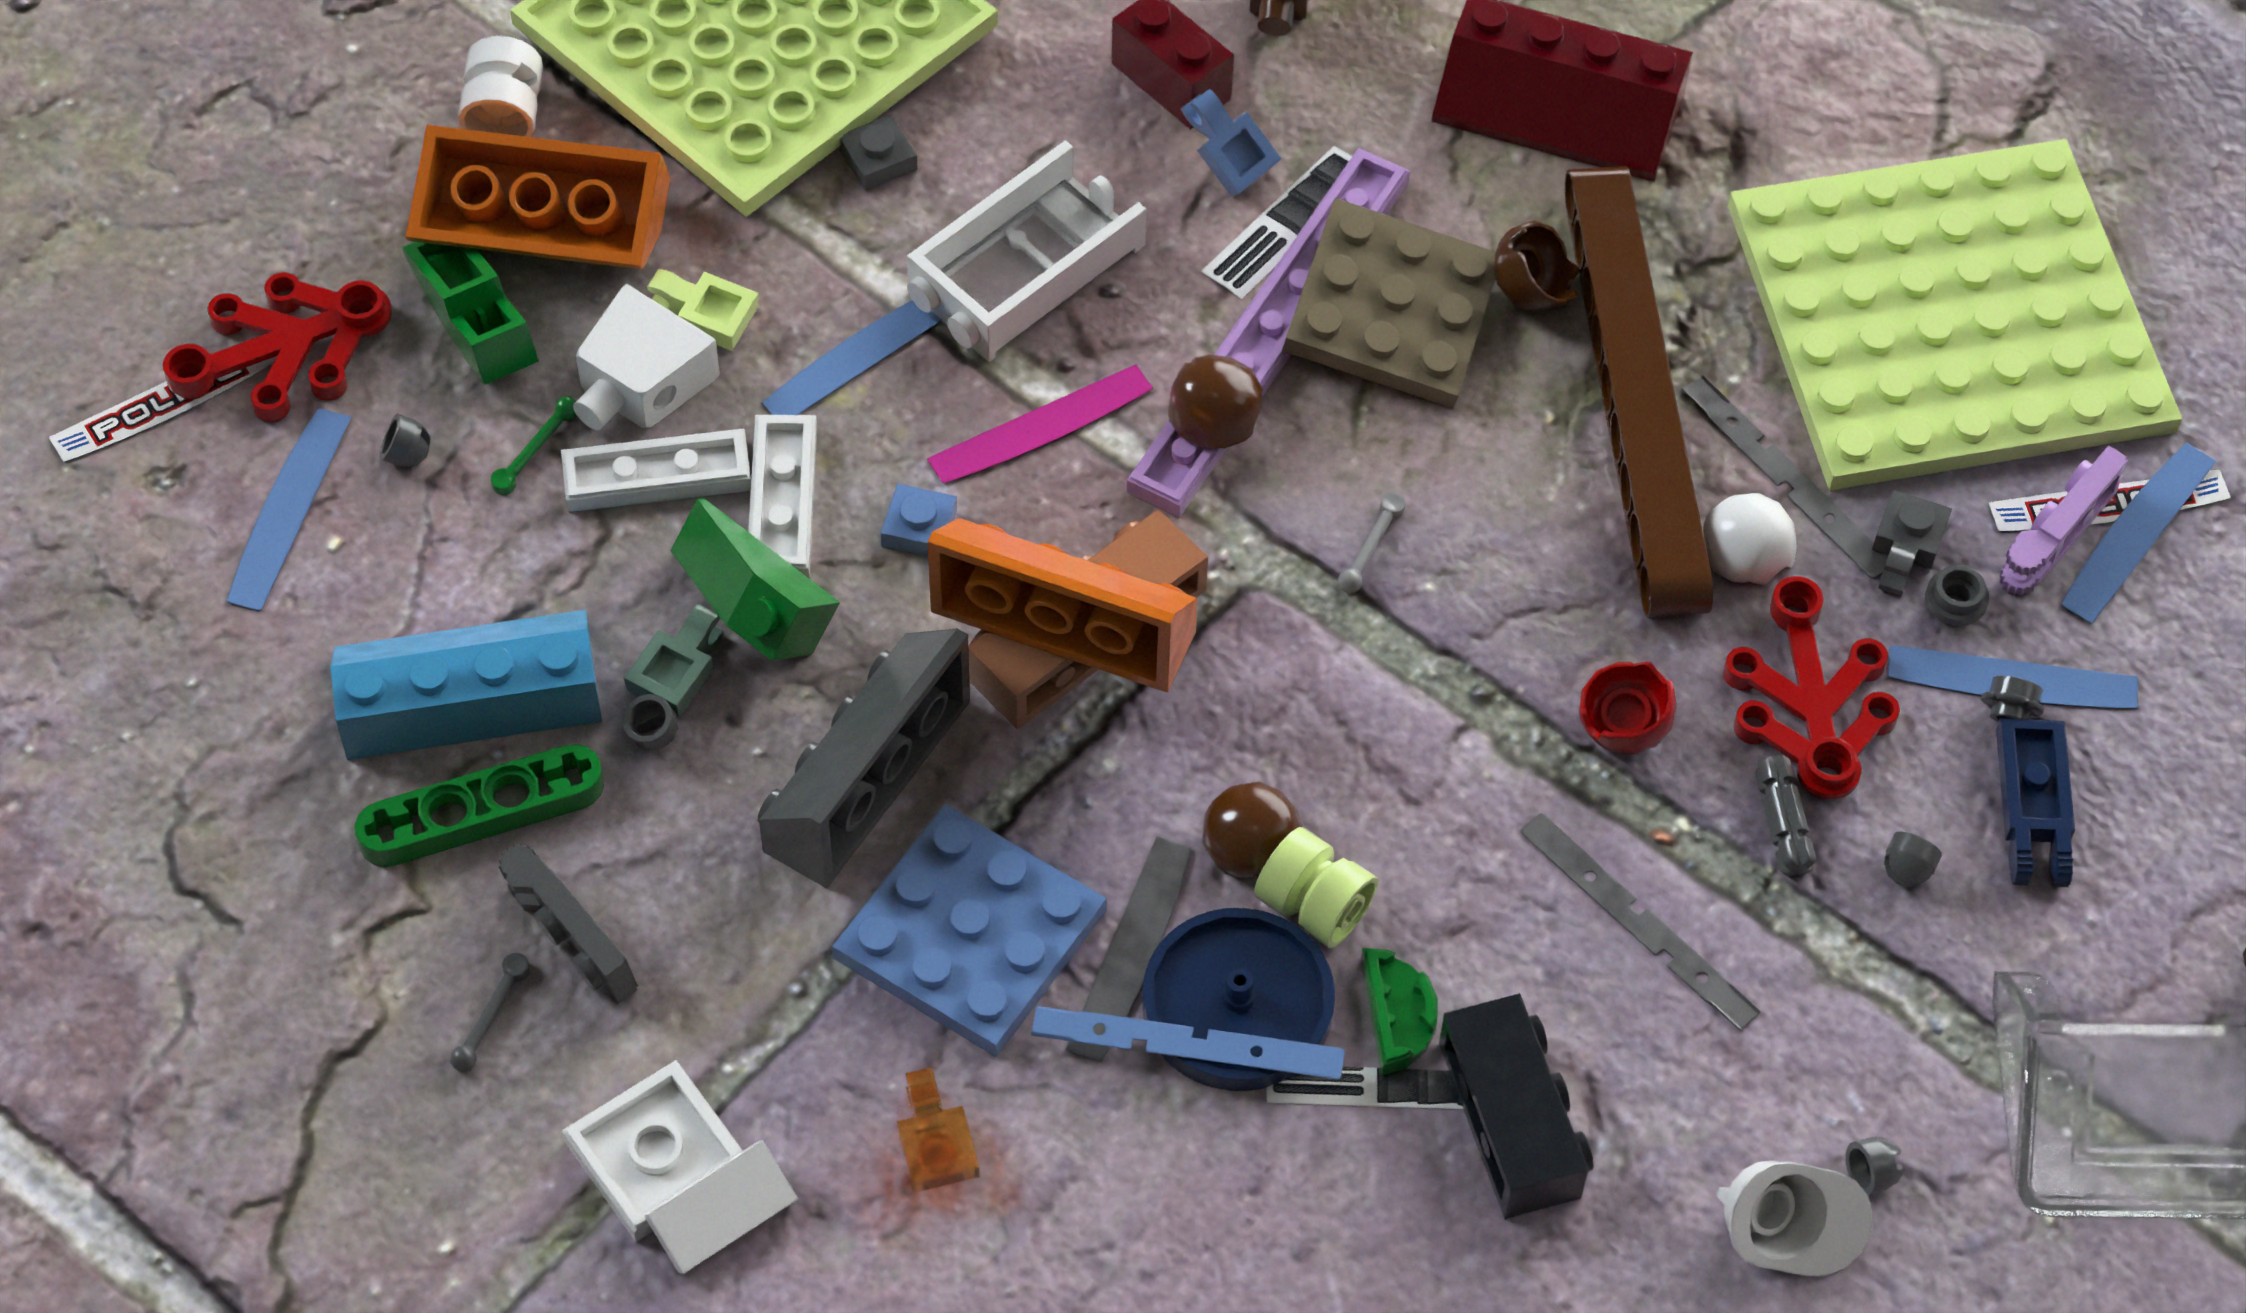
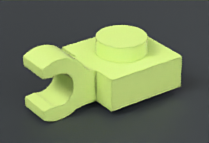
(710, 305)

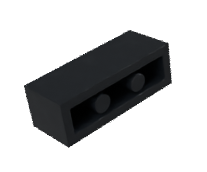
(1515, 1105)

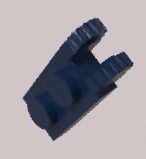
(2036, 796)

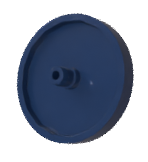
(1243, 977)

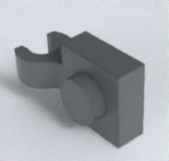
(1908, 535)

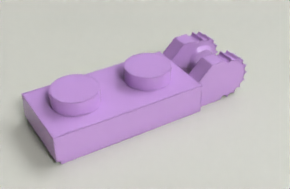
(2061, 524)

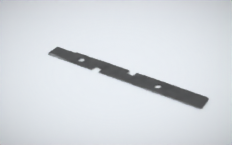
(1780, 469)
(1644, 927)

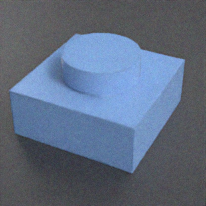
(913, 518)

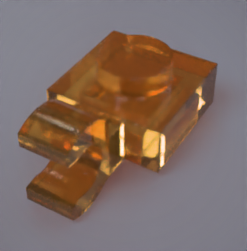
(935, 1140)

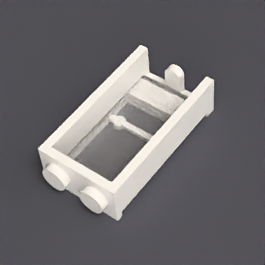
(1021, 252)

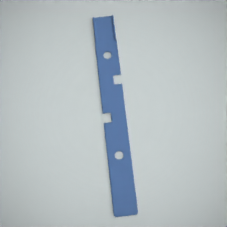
(1178, 1041)

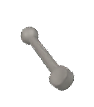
(1391, 507)

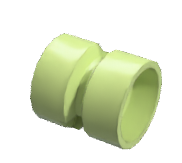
(1307, 882)

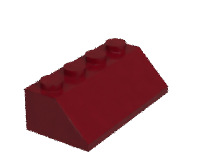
(1562, 86)

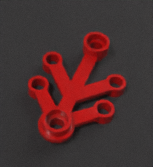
(283, 337)
(1811, 698)

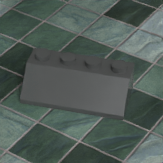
(867, 754)

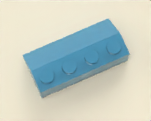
(464, 684)

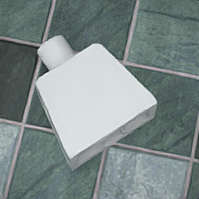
(641, 362)

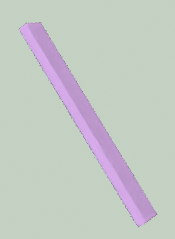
(1176, 467)

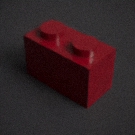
(1170, 55)

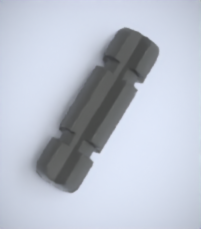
(1785, 815)

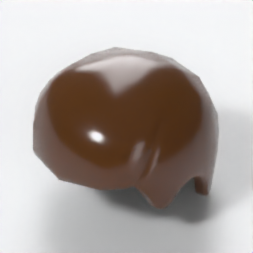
(1535, 268)
(1215, 401)
(1247, 826)

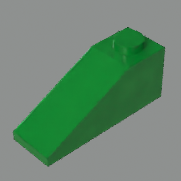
(752, 585)

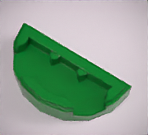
(1400, 1008)

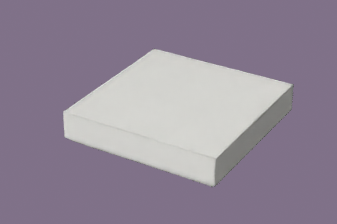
(650, 1145)

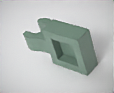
(677, 665)

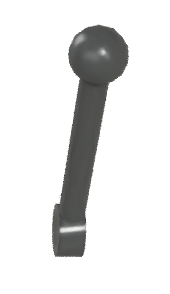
(515, 970)

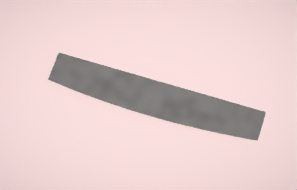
(1136, 938)

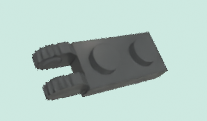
(565, 919)

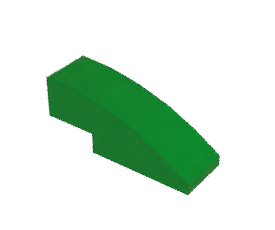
(473, 308)

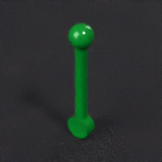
(503, 479)

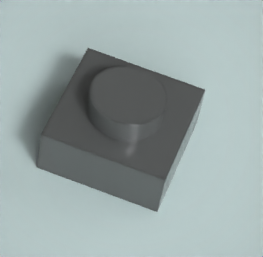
(878, 152)

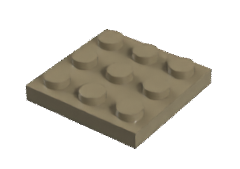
(1392, 303)

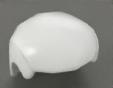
(1749, 538)

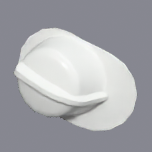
(1796, 1217)

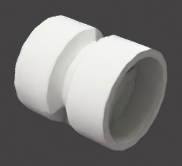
(500, 87)

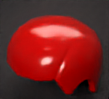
(1628, 707)

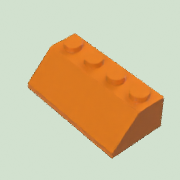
(538, 197)
(1060, 602)

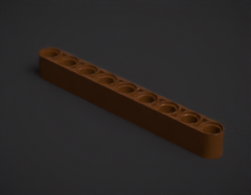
(1638, 394)

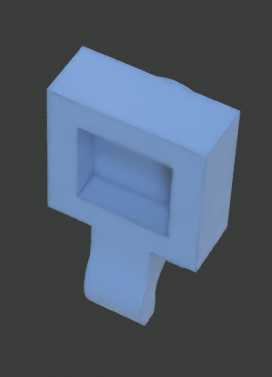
(1235, 148)

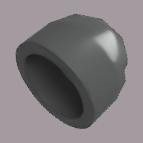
(405, 442)
(647, 714)
(1911, 859)
(1873, 1164)

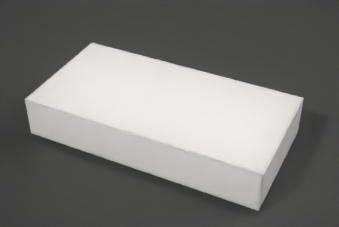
(720, 1207)

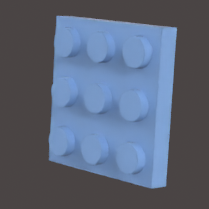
(970, 929)

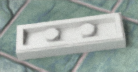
(656, 470)
(784, 486)

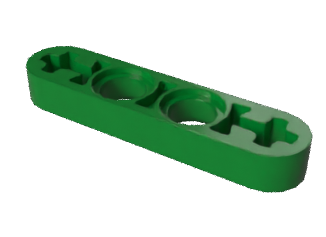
(483, 814)

